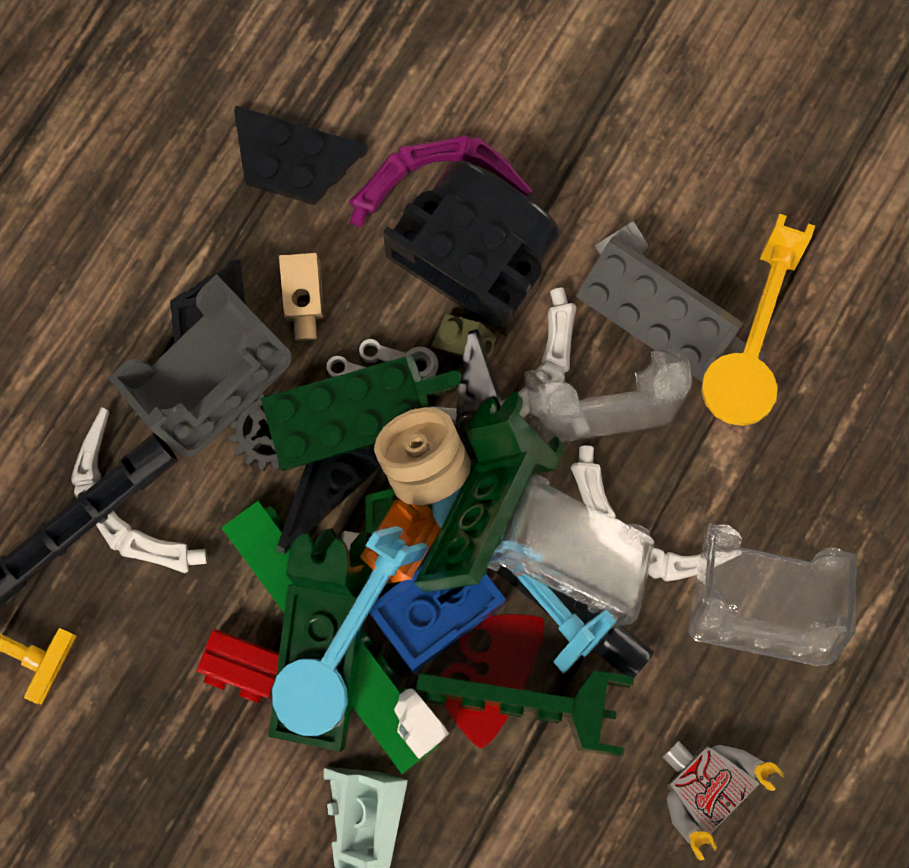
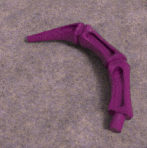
(414, 157)

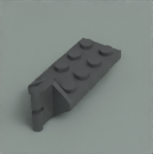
(660, 308)

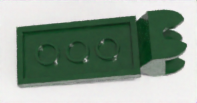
(506, 456)
(317, 603)
(582, 711)

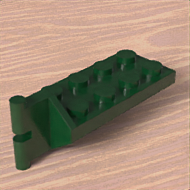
(347, 409)

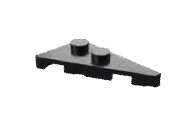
(475, 388)
(323, 489)

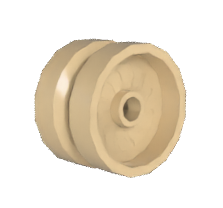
(422, 456)

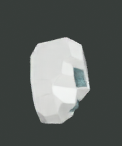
(418, 723)

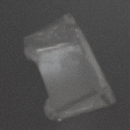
(560, 413)
(577, 551)
(773, 601)

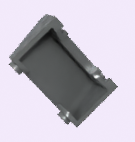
(206, 373)

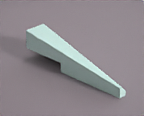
(366, 816)

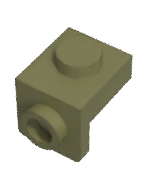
(453, 336)

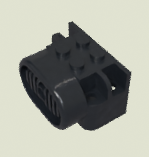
(475, 243)

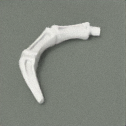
(557, 351)
(589, 480)
(115, 530)

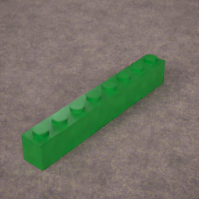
(374, 695)

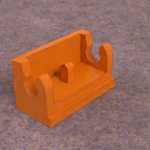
(417, 528)

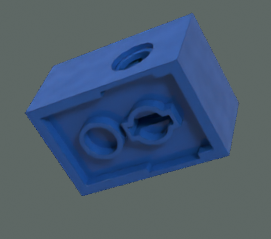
(429, 623)

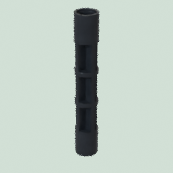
(91, 507)
(617, 647)

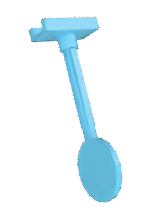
(581, 636)
(310, 691)

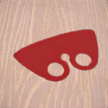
(510, 661)

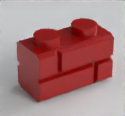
(239, 664)

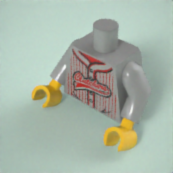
(711, 788)

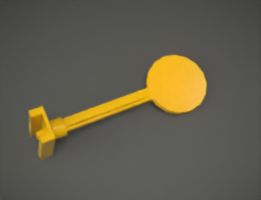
(740, 385)
(44, 663)

